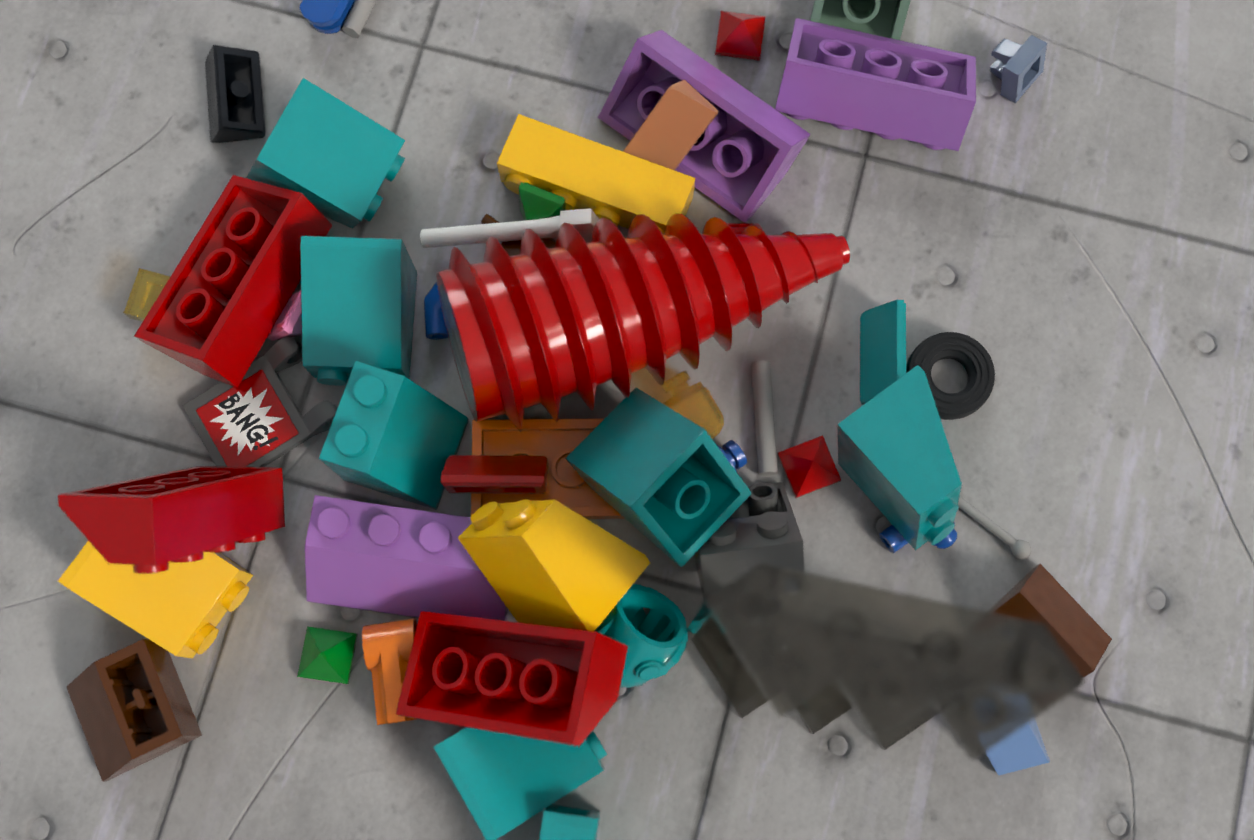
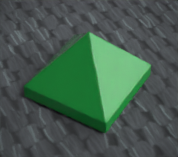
(539, 203)
(327, 655)

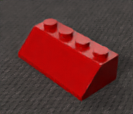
(233, 280)
(178, 514)
(511, 677)

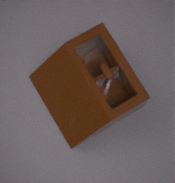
(132, 708)

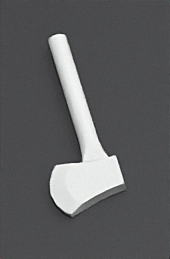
(581, 219)

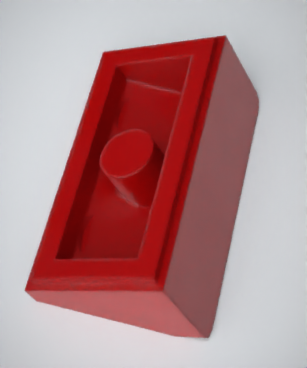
(495, 474)

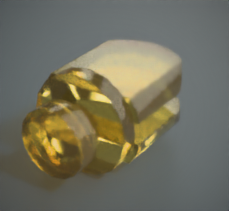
(694, 403)

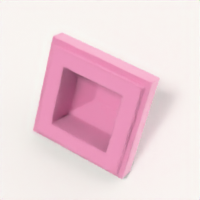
(289, 321)

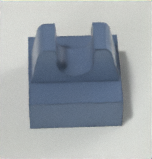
(1018, 65)

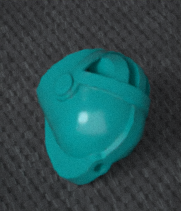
(652, 640)

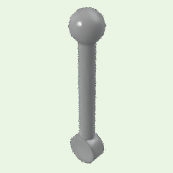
(1020, 548)

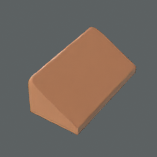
(672, 126)

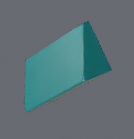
(882, 348)

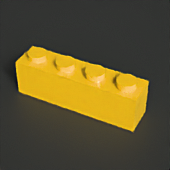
(592, 175)

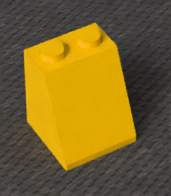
(551, 562)
(167, 607)

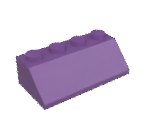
(878, 85)
(742, 148)
(394, 561)

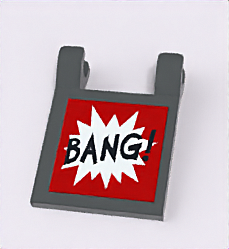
(259, 417)

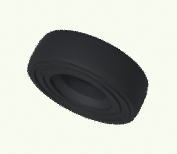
(976, 363)

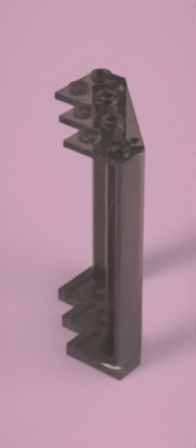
(880, 653)

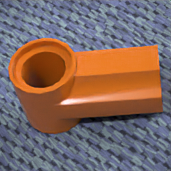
(387, 655)

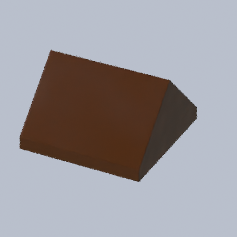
(1046, 602)

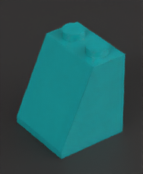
(329, 155)
(356, 306)
(392, 436)
(903, 459)
(660, 474)
(514, 776)

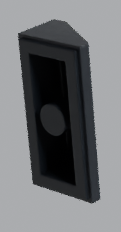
(234, 95)

